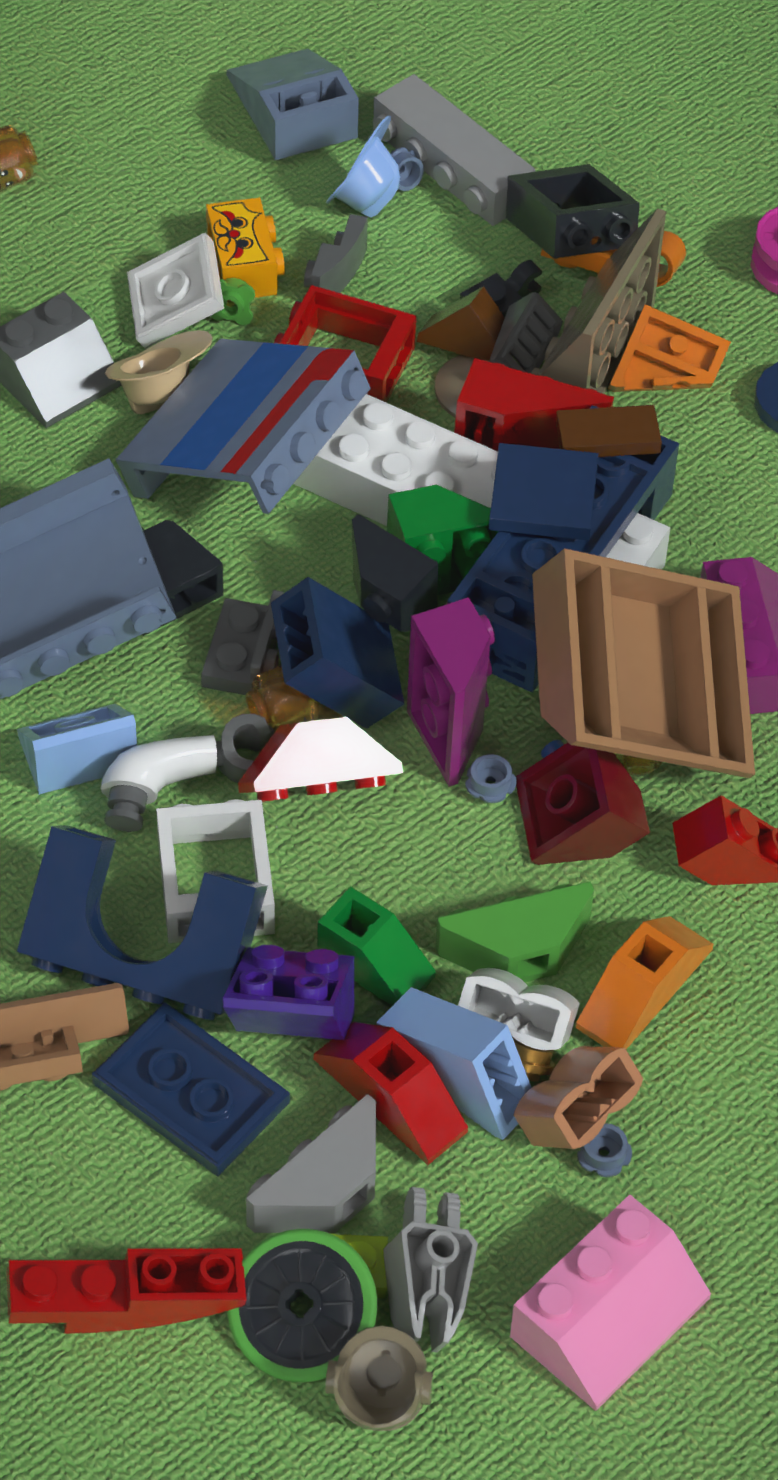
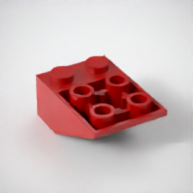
(518, 405)

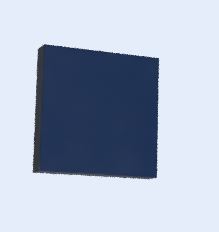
(543, 491)

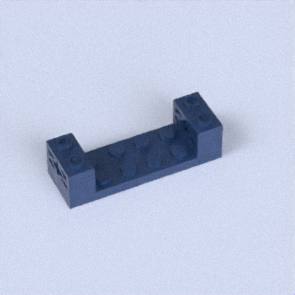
(502, 576)

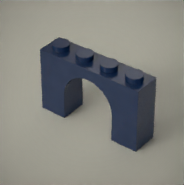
(68, 930)

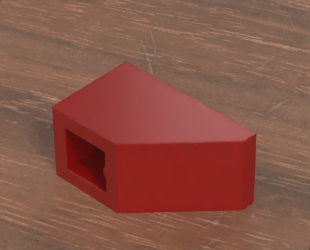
(726, 844)

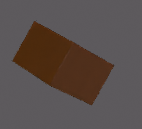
(465, 326)

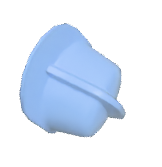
(372, 177)

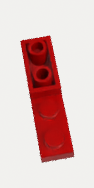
(129, 1294)

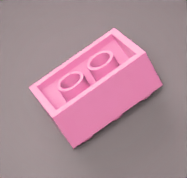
(609, 1303)

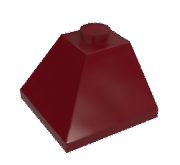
(579, 806)

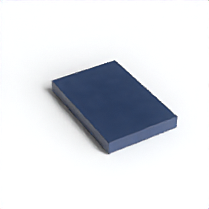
(191, 1088)

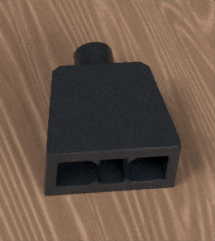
(186, 568)

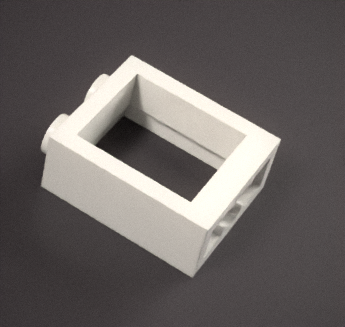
(208, 823)

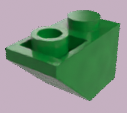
(383, 951)

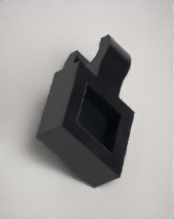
(513, 289)

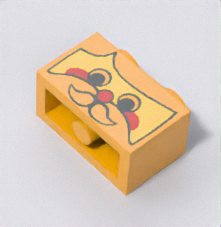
(245, 244)

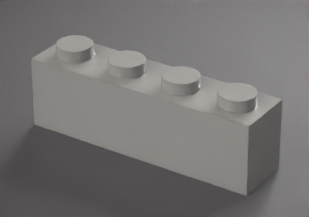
(450, 146)

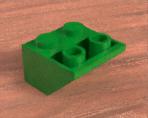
(443, 528)

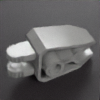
(429, 1269)

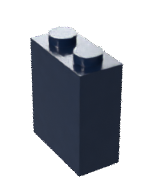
(336, 653)

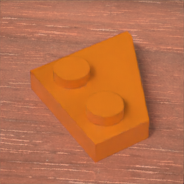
(668, 355)

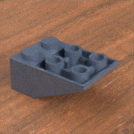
(297, 102)

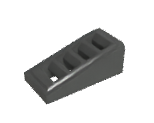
(526, 333)

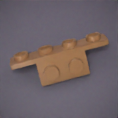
(44, 1032)

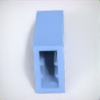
(469, 1054)

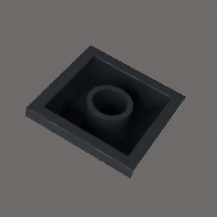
(391, 576)

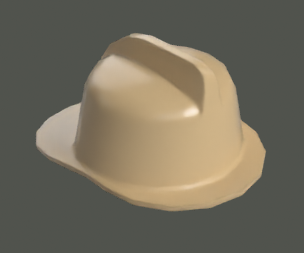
(159, 370)

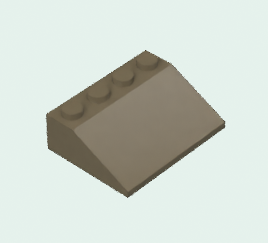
(609, 310)

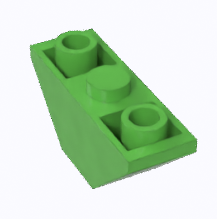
(519, 933)

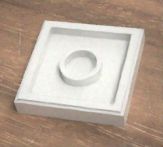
(175, 290)

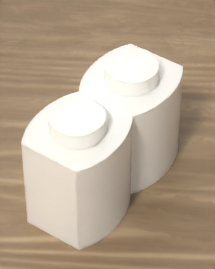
(534, 1014)

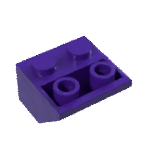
(292, 993)

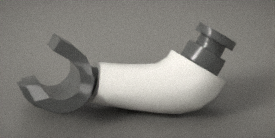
(146, 768)

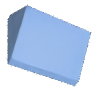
(76, 746)

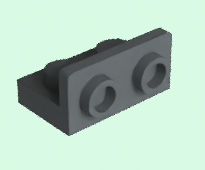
(241, 646)

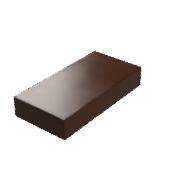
(610, 430)

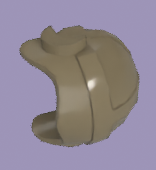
(380, 1379)

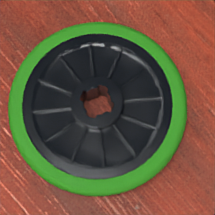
(275, 1276)

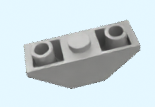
(323, 1177)

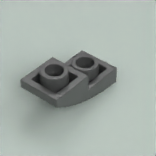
(339, 262)

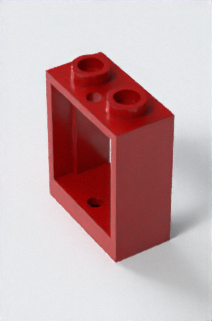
(360, 320)

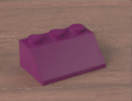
(760, 624)
(449, 682)

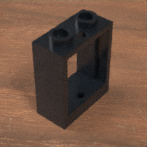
(569, 208)

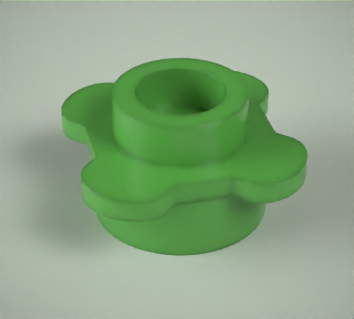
(242, 295)

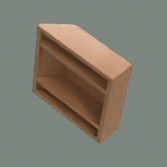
(643, 662)

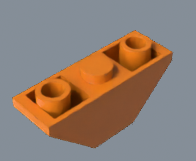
(641, 980)

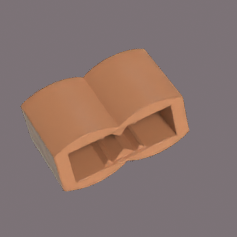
(578, 1097)

